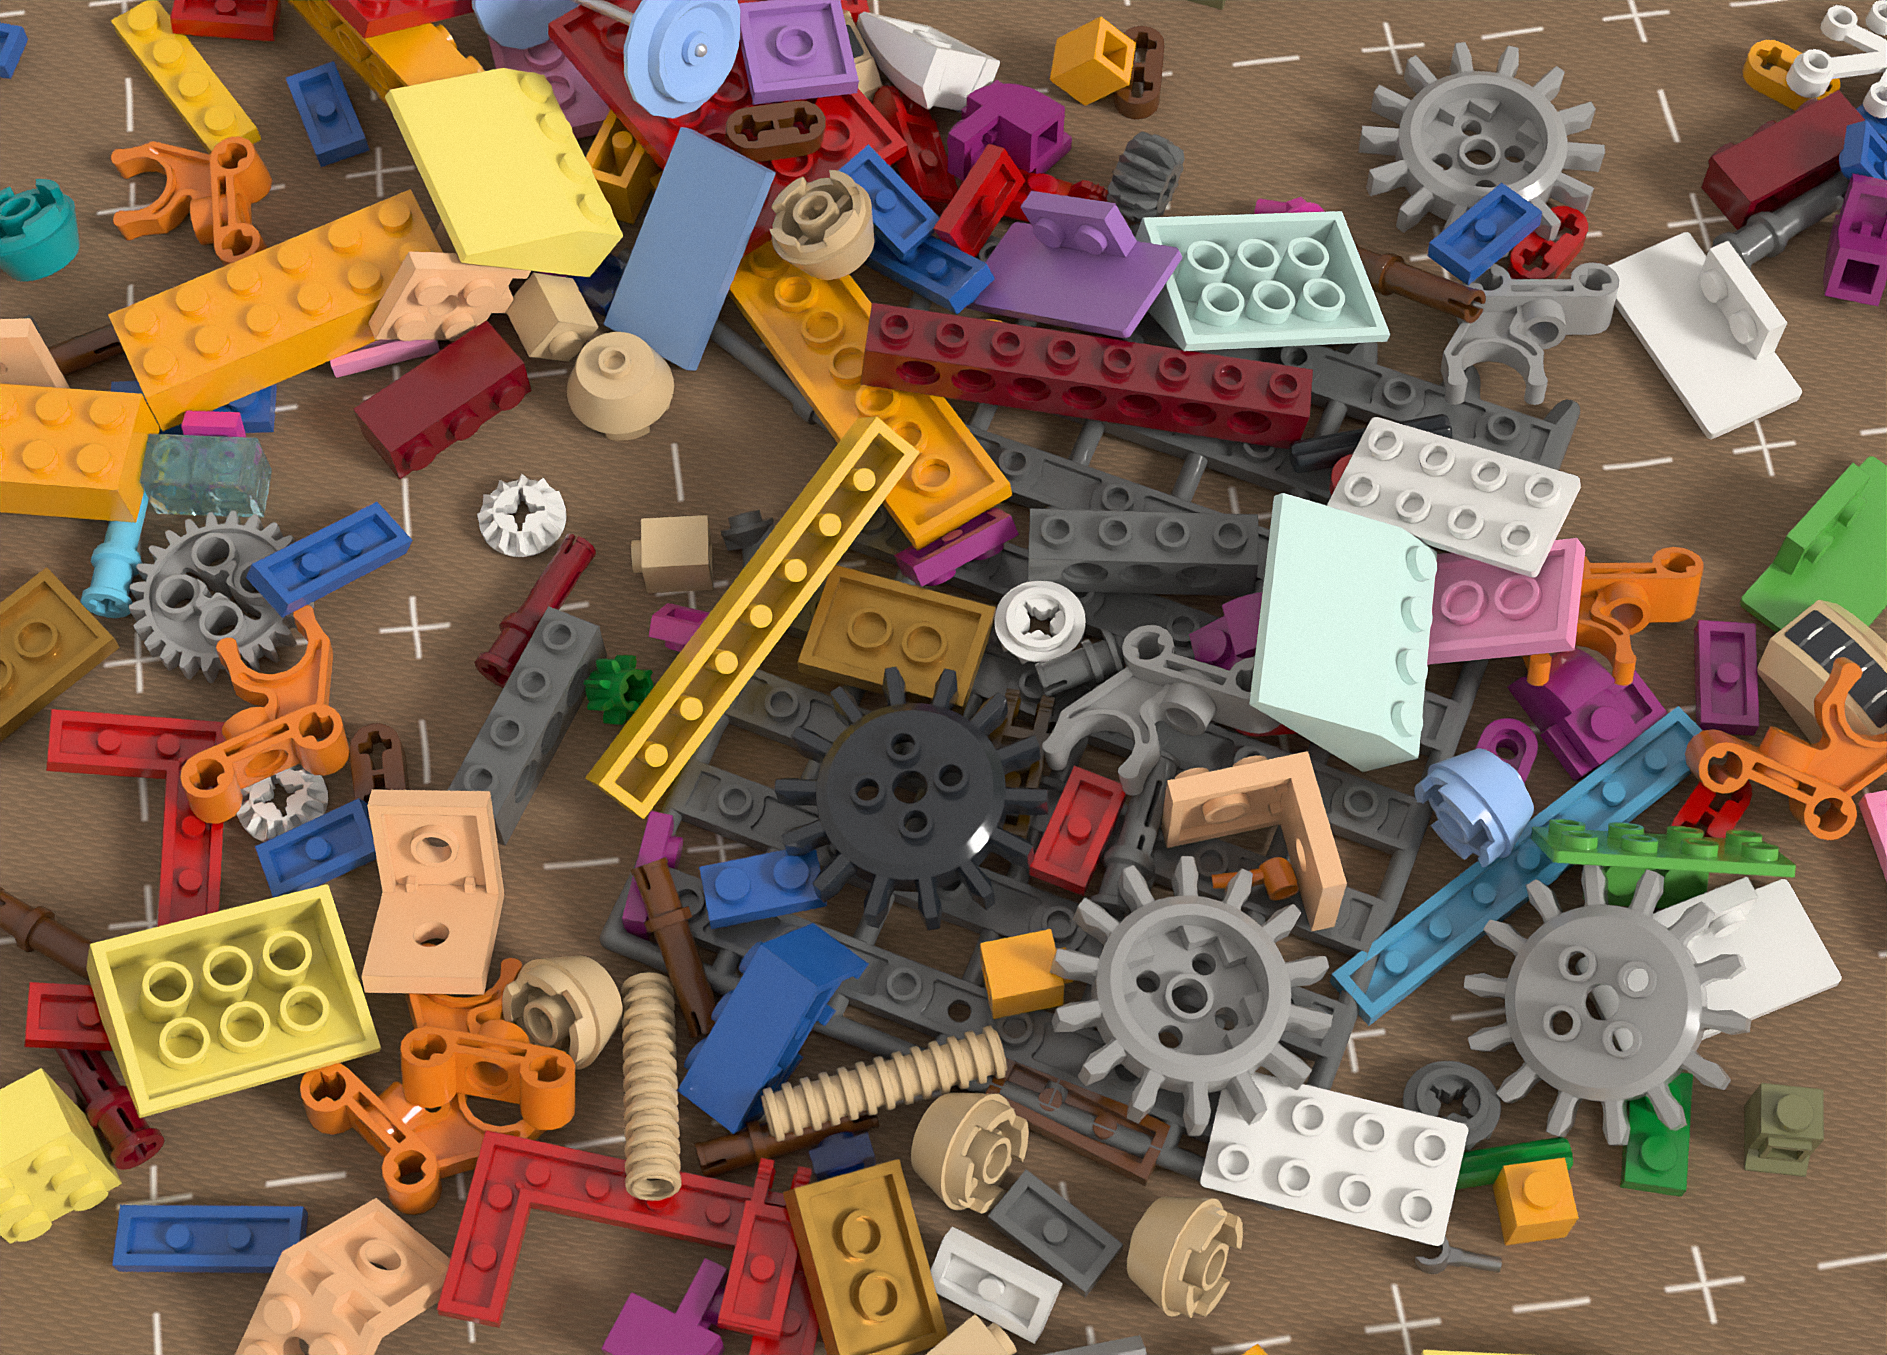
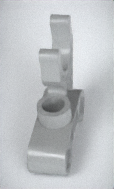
(1524, 320)
(1155, 689)

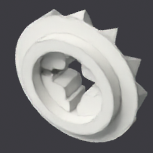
(540, 527)
(1041, 600)
(266, 821)

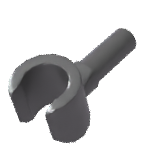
(1457, 1257)

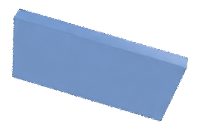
(689, 247)

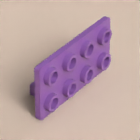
(1075, 268)

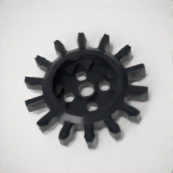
(961, 819)

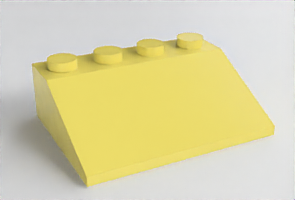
(506, 172)
(231, 1000)

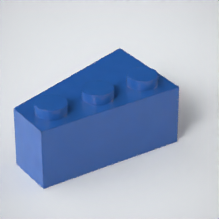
(766, 1023)

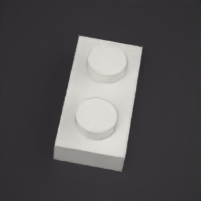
(994, 1284)

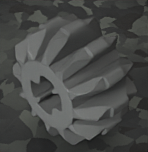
(1146, 176)

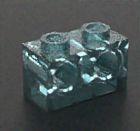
(205, 475)

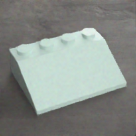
(1263, 282)
(1344, 632)

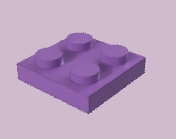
(796, 50)

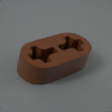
(1147, 73)
(775, 130)
(364, 775)

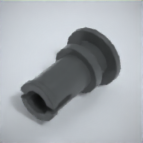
(1081, 665)

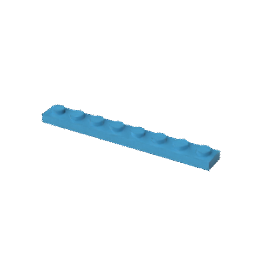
(1460, 910)

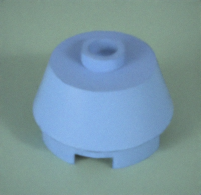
(1477, 804)

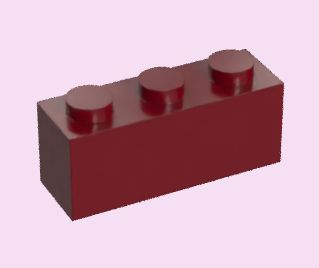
(1780, 159)
(443, 400)

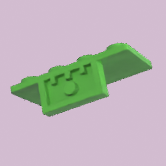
(1831, 554)
(1679, 856)

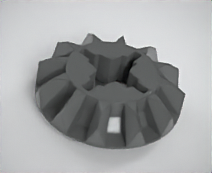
(1448, 1082)

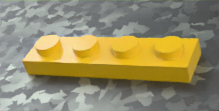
(183, 76)

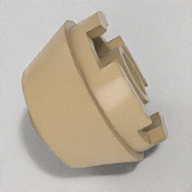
(824, 226)
(619, 386)
(565, 1006)
(968, 1148)
(1182, 1253)

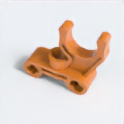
(210, 187)
(1622, 602)
(273, 736)
(1804, 771)
(475, 1052)
(401, 1132)

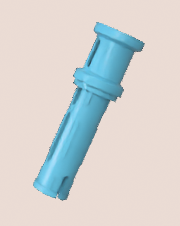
(114, 568)

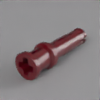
(549, 590)
(112, 1109)

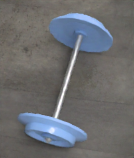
(672, 52)

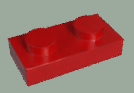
(227, 18)
(980, 201)
(1078, 831)

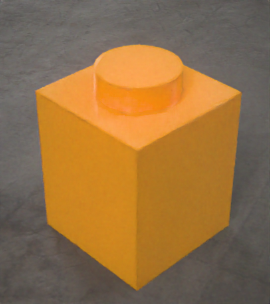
(1092, 61)
(1019, 974)
(1535, 1201)

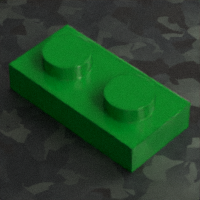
(1655, 1155)

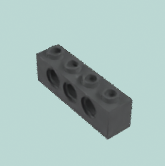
(1144, 551)
(531, 716)

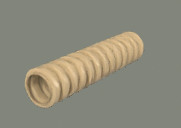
(884, 1083)
(650, 1087)

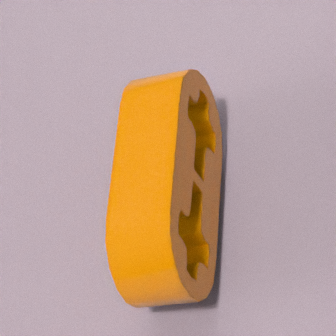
(1773, 81)

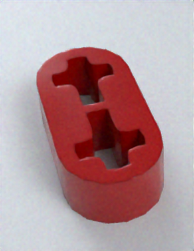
(1556, 255)
(1698, 810)

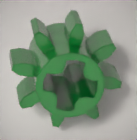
(617, 688)

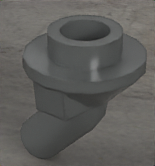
(747, 532)

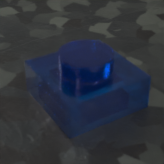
(602, 285)
(841, 1155)

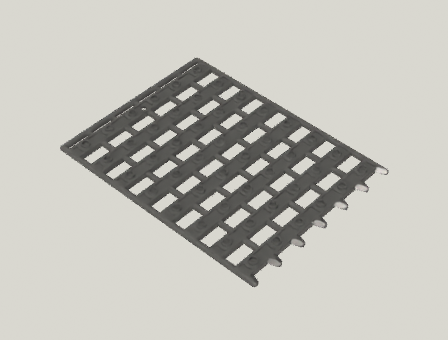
(1356, 808)

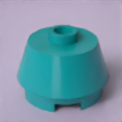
(37, 231)

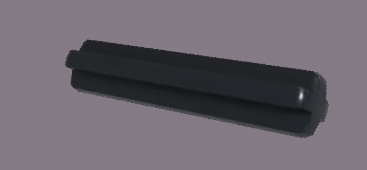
(1327, 450)

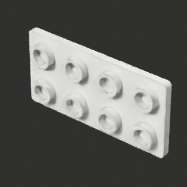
(1707, 331)
(1457, 495)
(1765, 928)
(1339, 1159)

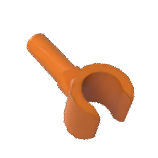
(1275, 875)

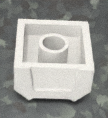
(925, 61)

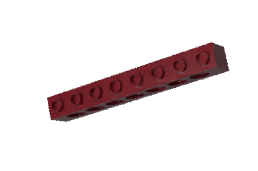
(1086, 376)

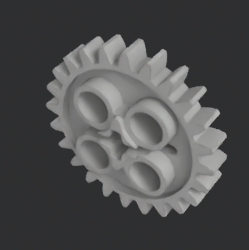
(190, 632)

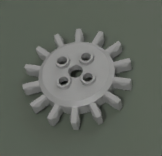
(1508, 121)
(1245, 983)
(1663, 1017)

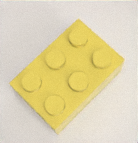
(47, 1158)

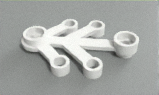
(1815, 69)

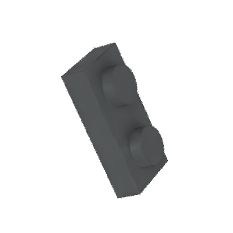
(1055, 1233)

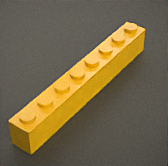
(752, 615)

